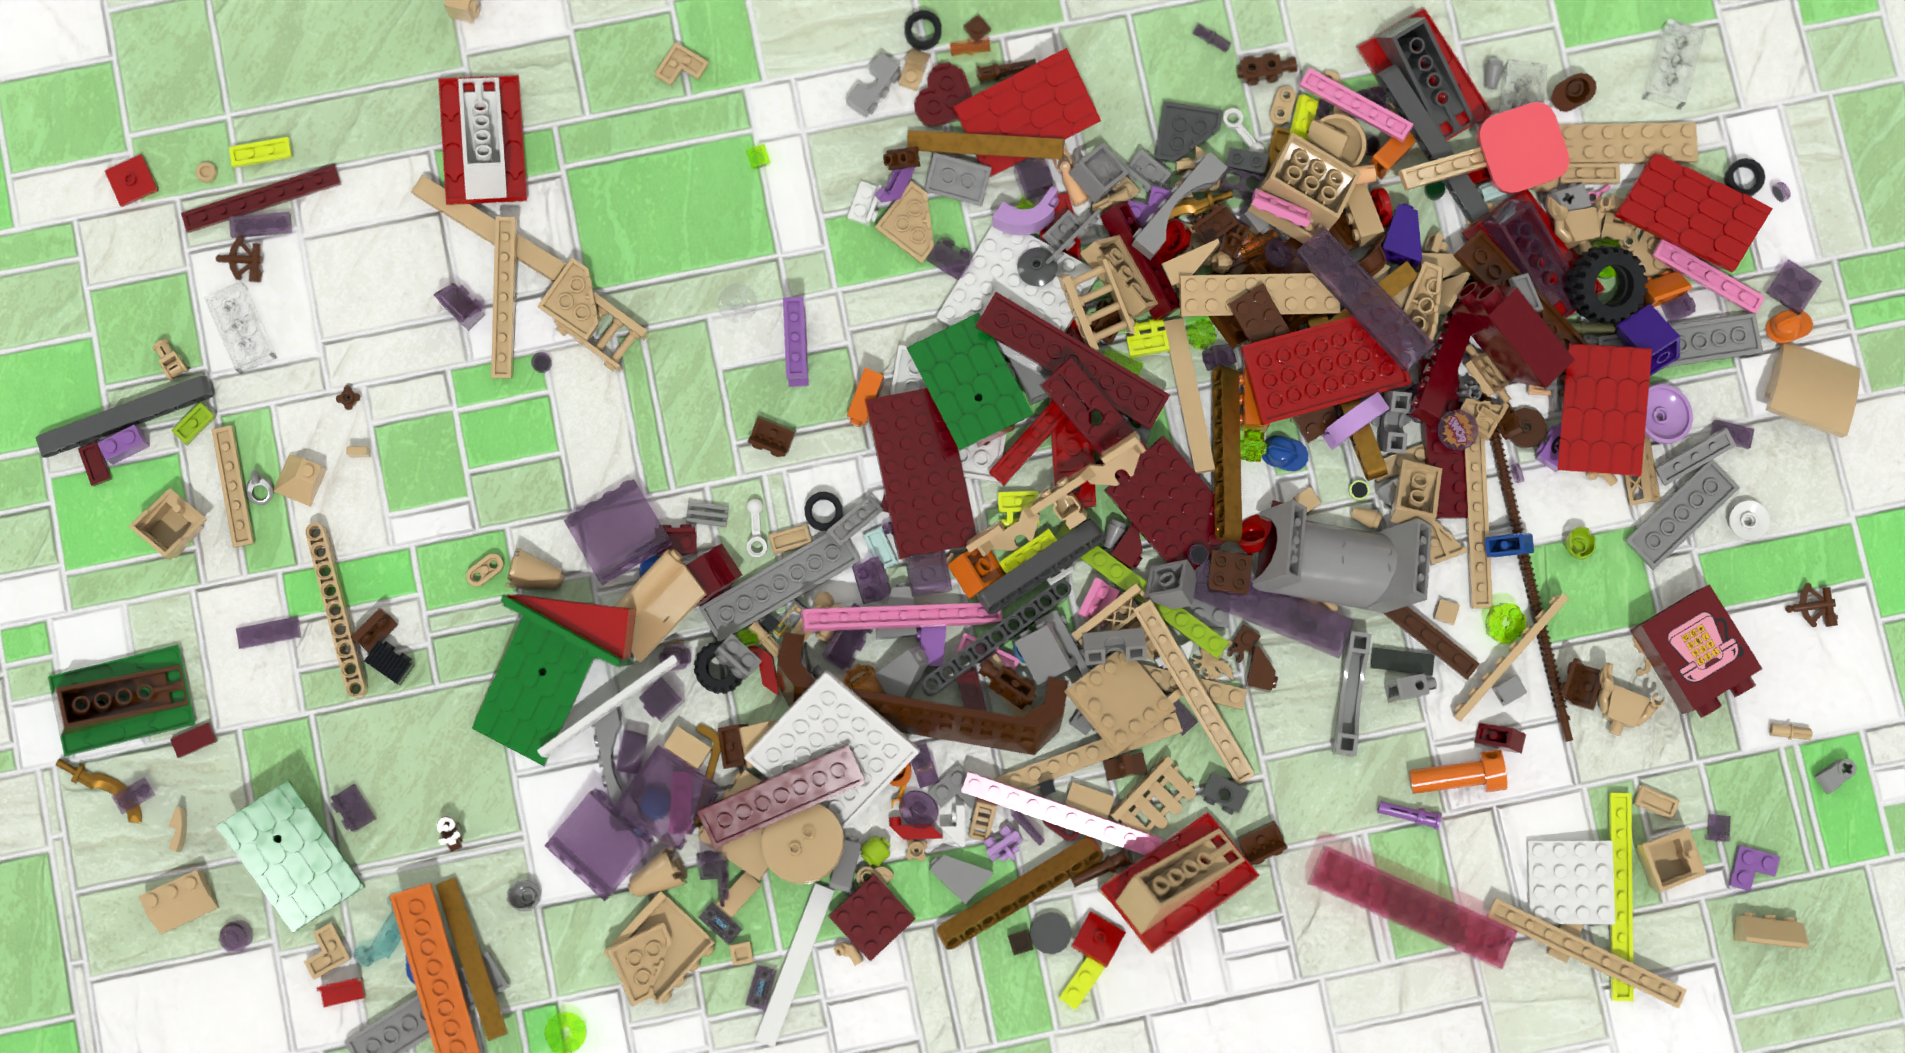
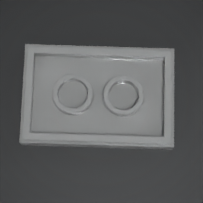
(957, 179)

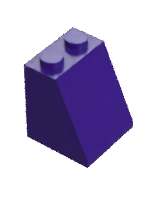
(1403, 237)
(1651, 330)

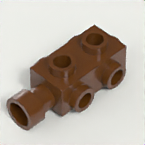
(1262, 70)
(1009, 684)

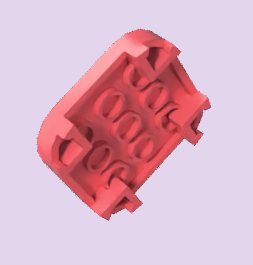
(1523, 147)

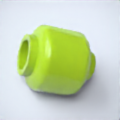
(875, 851)

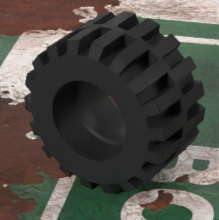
(704, 677)

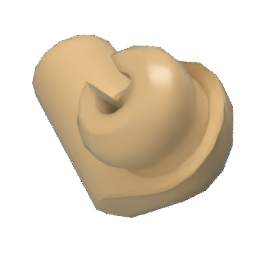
(1609, 478)
(848, 950)

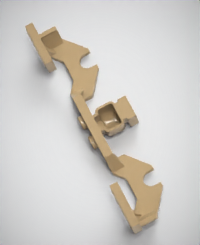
(1066, 505)

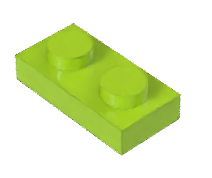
(193, 424)

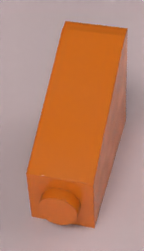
(1391, 154)
(868, 388)

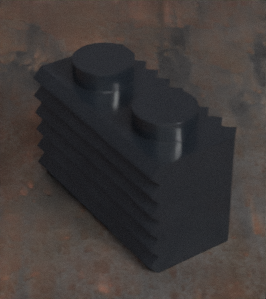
(389, 663)

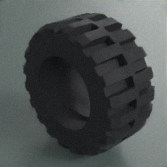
(1630, 284)

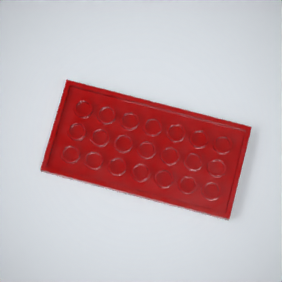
(1318, 369)

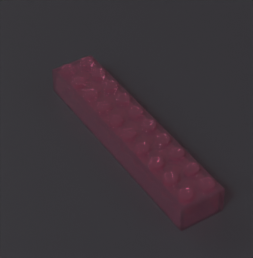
(1412, 907)

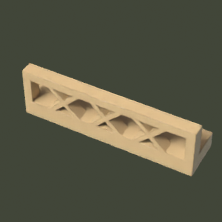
(1647, 479)
(1108, 611)

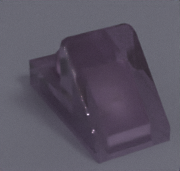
(924, 767)

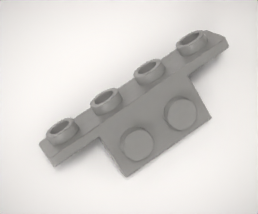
(1146, 170)
(1064, 231)

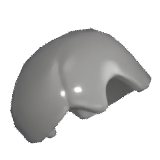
(523, 896)

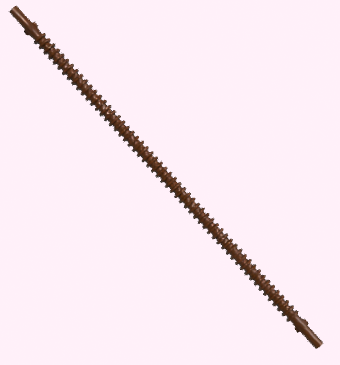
(1530, 581)

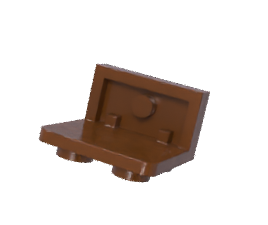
(1230, 572)
(1581, 685)

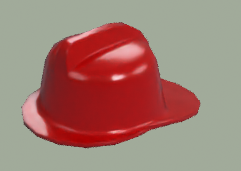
(1176, 241)
(1254, 534)

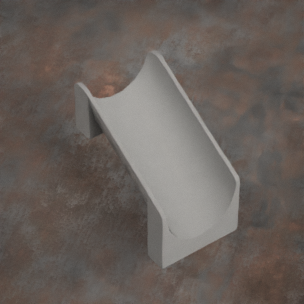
(1347, 564)

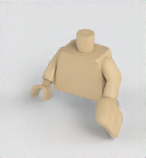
(1578, 227)
(1622, 705)

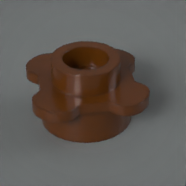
(348, 404)

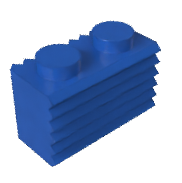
(1509, 545)

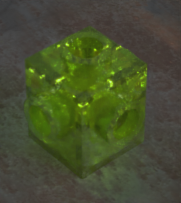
(1198, 341)
(1253, 445)

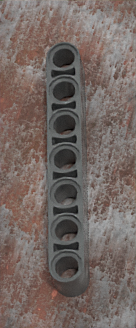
(1041, 567)

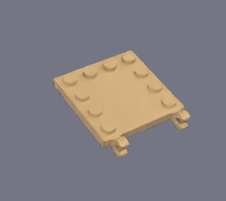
(1121, 701)

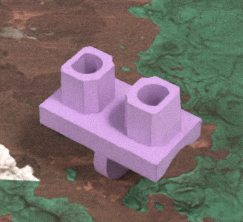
(1005, 848)

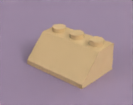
(179, 901)
(1770, 931)

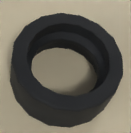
(923, 15)
(1748, 163)
(823, 496)

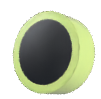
(1359, 490)

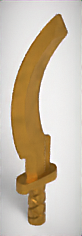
(1193, 206)
(101, 782)

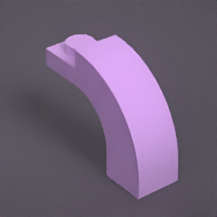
(1027, 221)
(1355, 420)

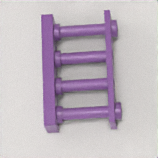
(795, 341)

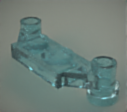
(383, 944)

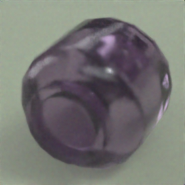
(680, 651)

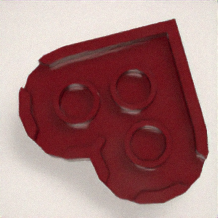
(945, 89)

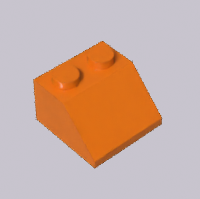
(1665, 288)
(975, 571)

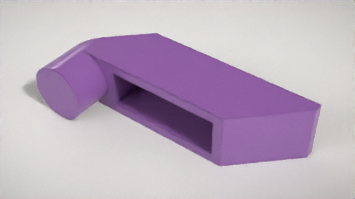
(896, 185)

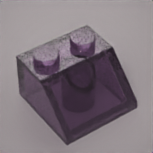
(460, 306)

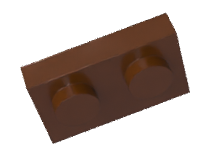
(1215, 223)
(771, 437)
(1262, 843)

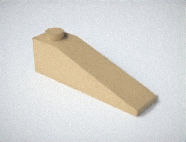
(1425, 299)

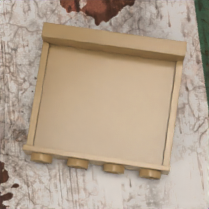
(746, 850)
(687, 944)

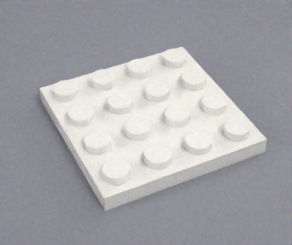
(1571, 881)

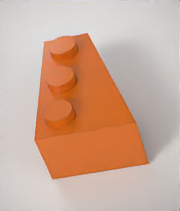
(1249, 416)

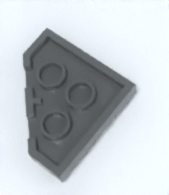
(1184, 128)

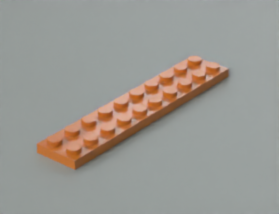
(434, 970)

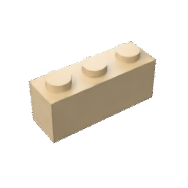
(1363, 217)

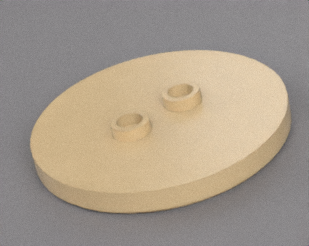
(803, 845)

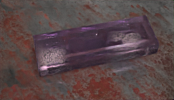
(260, 224)
(268, 632)

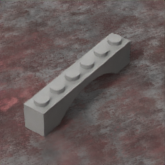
(1204, 176)
(1067, 641)
(1353, 675)
(607, 732)

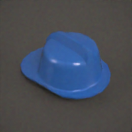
(1285, 453)

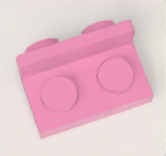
(1097, 599)

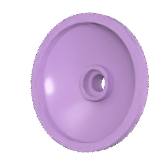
(1673, 412)

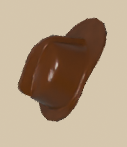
(1573, 92)
(1374, 259)

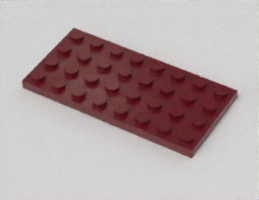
(920, 474)

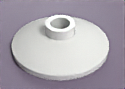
(1758, 519)

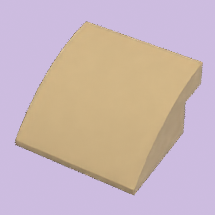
(1311, 181)
(1813, 389)

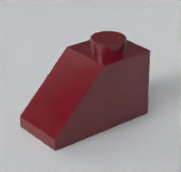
(1129, 548)
(1500, 738)

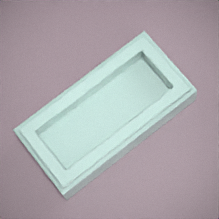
(880, 547)

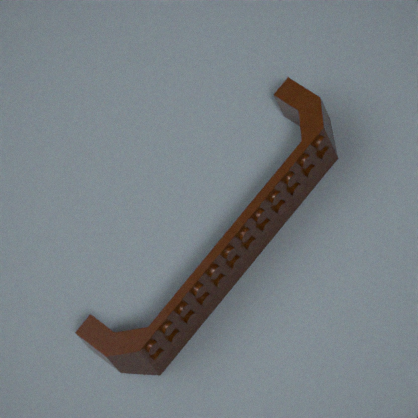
(939, 720)

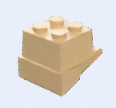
(169, 524)
(1670, 860)

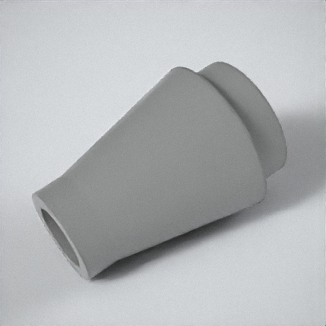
(1493, 73)
(1113, 533)

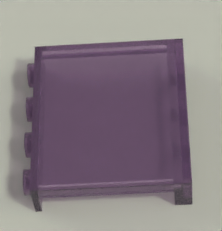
(617, 531)
(666, 798)
(598, 845)

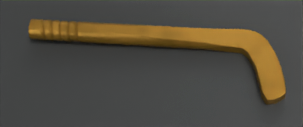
(713, 736)

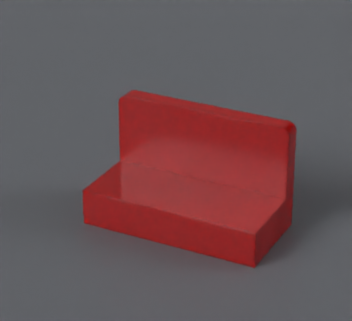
(342, 992)

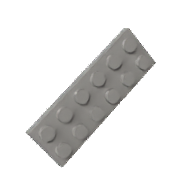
(1682, 514)

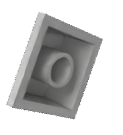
(1171, 584)

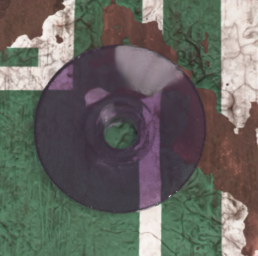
(923, 804)

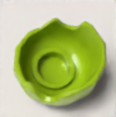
(1580, 543)

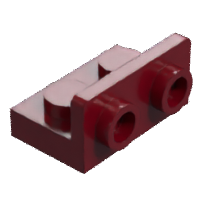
(683, 539)

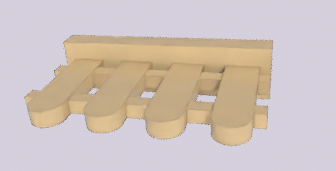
(1156, 789)

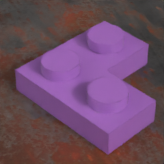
(1144, 210)
(1748, 862)

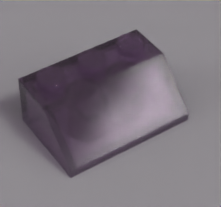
(844, 646)

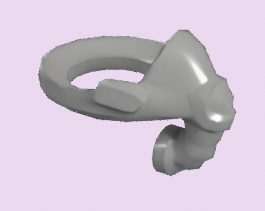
(257, 479)

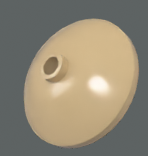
(1357, 143)

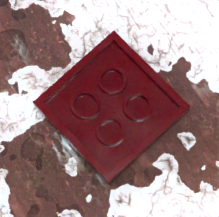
(871, 917)

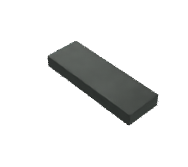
(1402, 661)

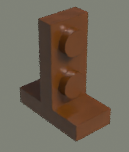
(1125, 766)

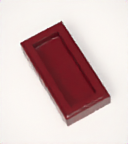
(94, 464)
(193, 740)

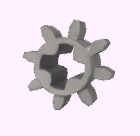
(1469, 390)

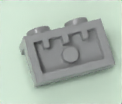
(737, 657)

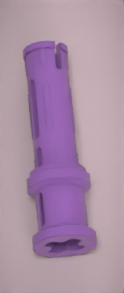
(1418, 816)

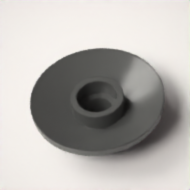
(1036, 275)

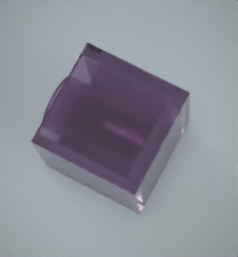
(1033, 178)
(661, 700)

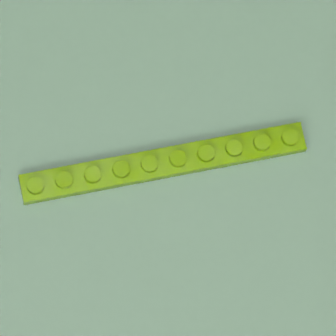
(1177, 618)

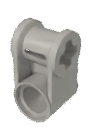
(1833, 777)

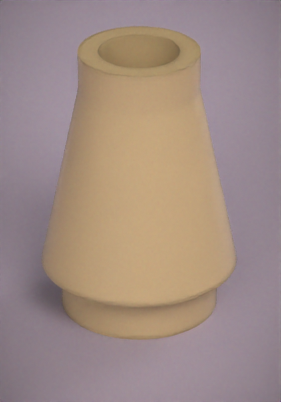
(1367, 517)

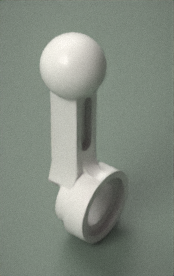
(1241, 131)
(755, 507)

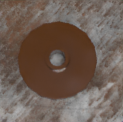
(1537, 430)

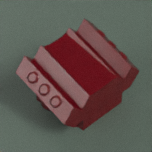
(714, 572)

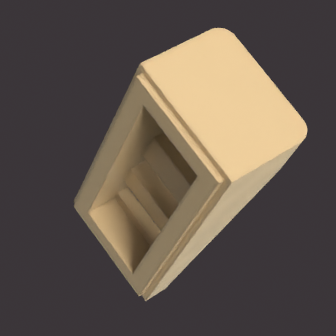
(984, 807)

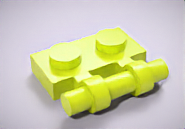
(1147, 343)
(1013, 503)

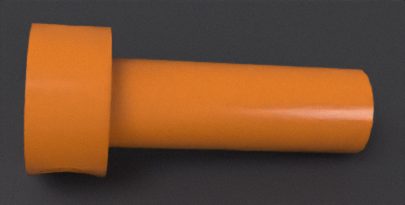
(1488, 772)

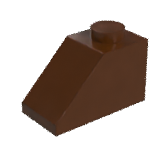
(1261, 672)

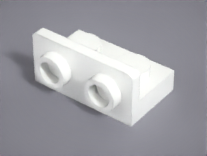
(865, 204)

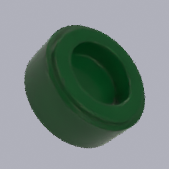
(1435, 190)

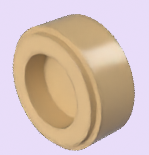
(206, 172)

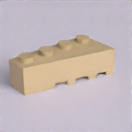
(1128, 278)

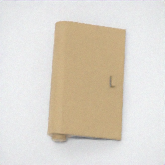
(660, 601)

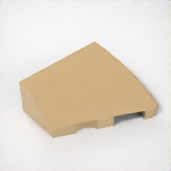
(1327, 138)
(1486, 415)

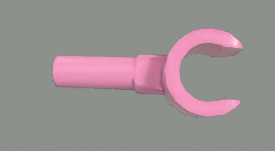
(1598, 193)

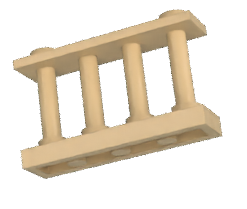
(1077, 302)
(619, 320)

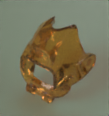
(865, 682)

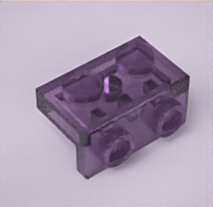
(871, 580)

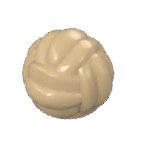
(1221, 262)

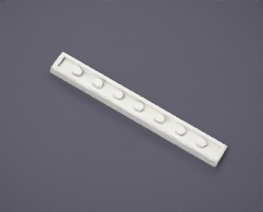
(608, 706)
(794, 965)

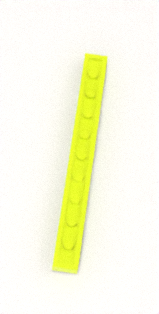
(1622, 931)

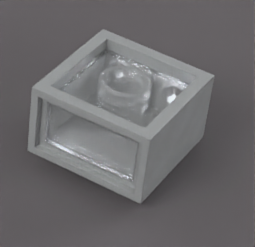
(1098, 172)

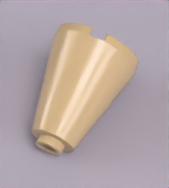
(532, 572)
(658, 875)

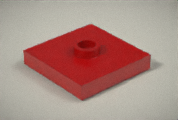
(131, 180)
(1098, 939)

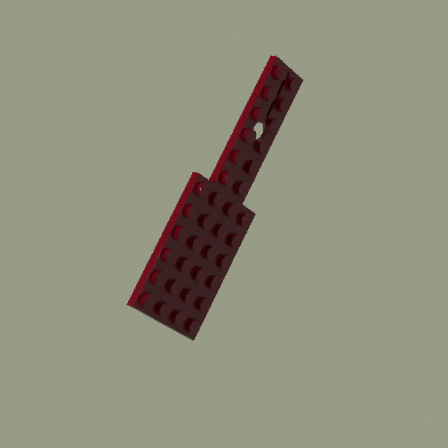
(1163, 495)

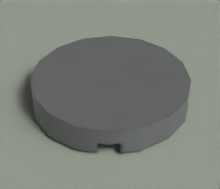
(1050, 933)

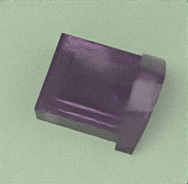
(1718, 828)

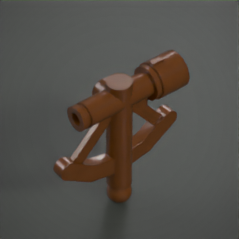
(253, 260)
(1826, 606)

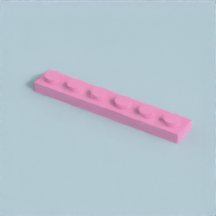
(1356, 105)
(1708, 276)

